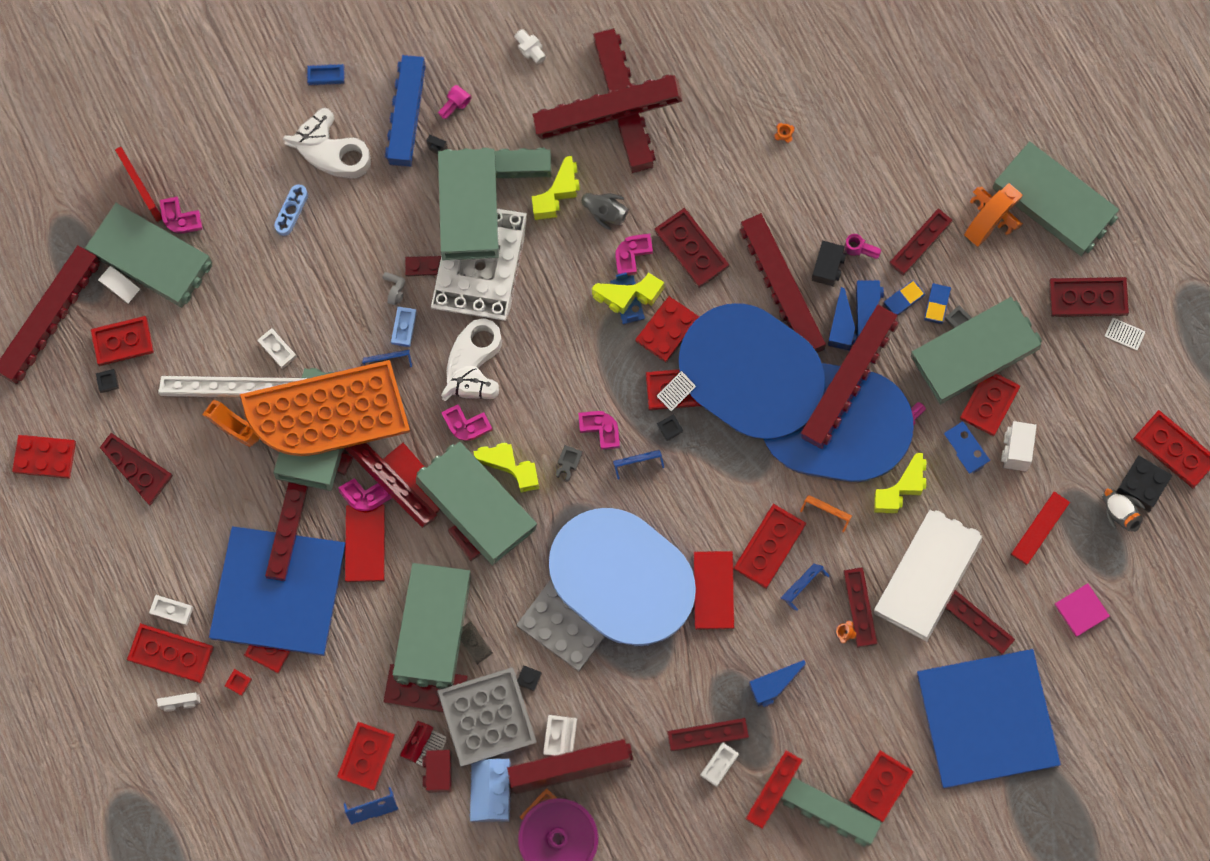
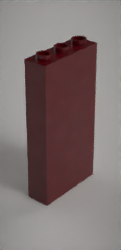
(570, 766)

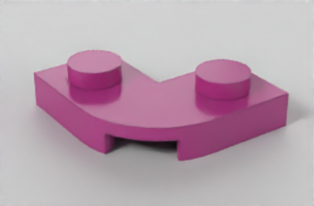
(177, 221)
(628, 249)
(601, 422)
(466, 429)
(363, 499)

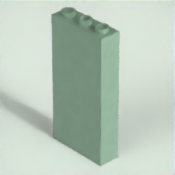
(1058, 199)
(468, 204)
(149, 255)
(976, 350)
(312, 470)
(475, 502)
(432, 626)

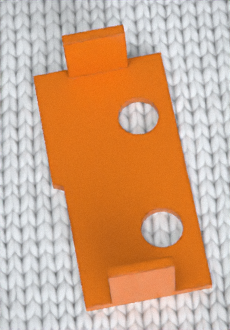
(827, 507)

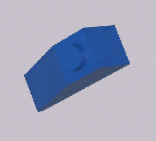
(867, 298)
(843, 326)
(772, 685)

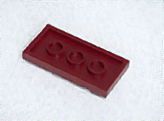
(691, 247)
(1088, 297)
(413, 695)

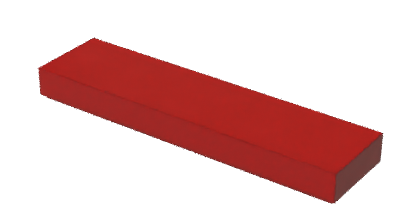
(1040, 528)
(774, 789)

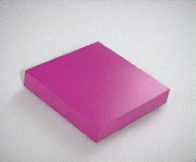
(1082, 610)

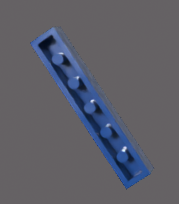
(406, 110)

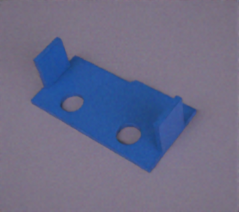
(629, 316)
(387, 356)
(966, 447)
(637, 458)
(803, 581)
(371, 809)

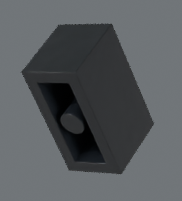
(828, 263)

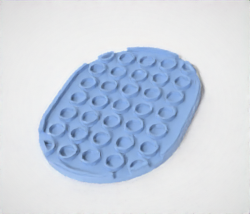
(622, 576)

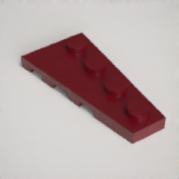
(139, 470)

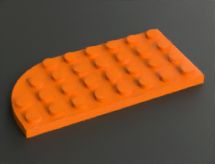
(328, 411)

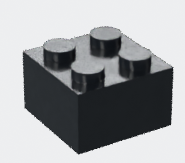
(1144, 482)

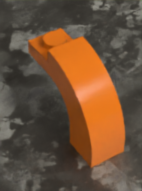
(991, 214)
(230, 423)

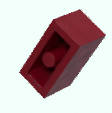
(438, 771)

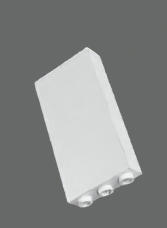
(928, 574)

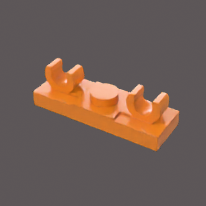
(1009, 219)

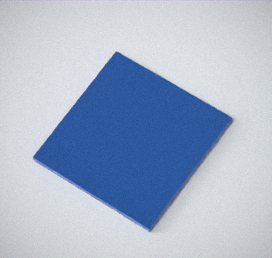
(275, 612)
(988, 718)

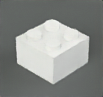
(1019, 447)

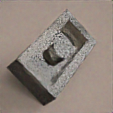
(475, 643)

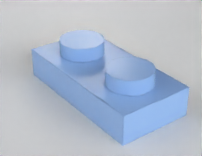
(403, 326)

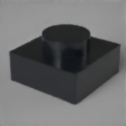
(436, 144)
(107, 381)
(670, 427)
(529, 678)

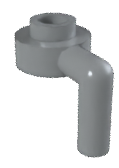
(395, 295)

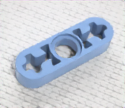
(293, 217)

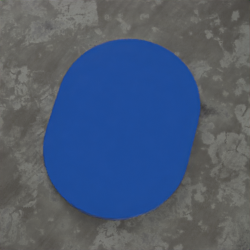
(752, 371)
(867, 442)

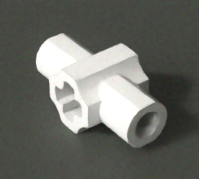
(530, 46)

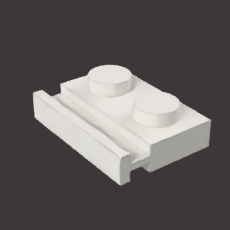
(559, 735)

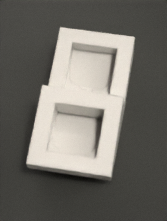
(119, 284)

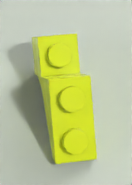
(563, 187)
(621, 296)
(503, 459)
(910, 484)

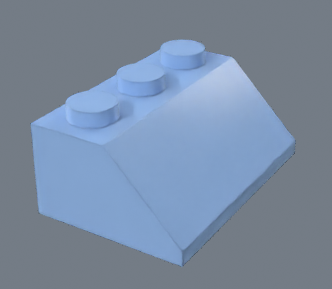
(490, 791)

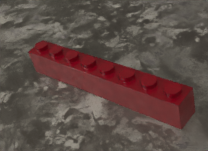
(617, 77)
(607, 107)
(780, 280)
(48, 314)
(849, 377)

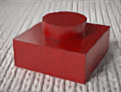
(238, 682)

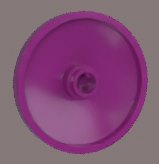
(558, 832)

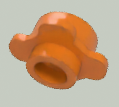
(789, 129)
(841, 631)

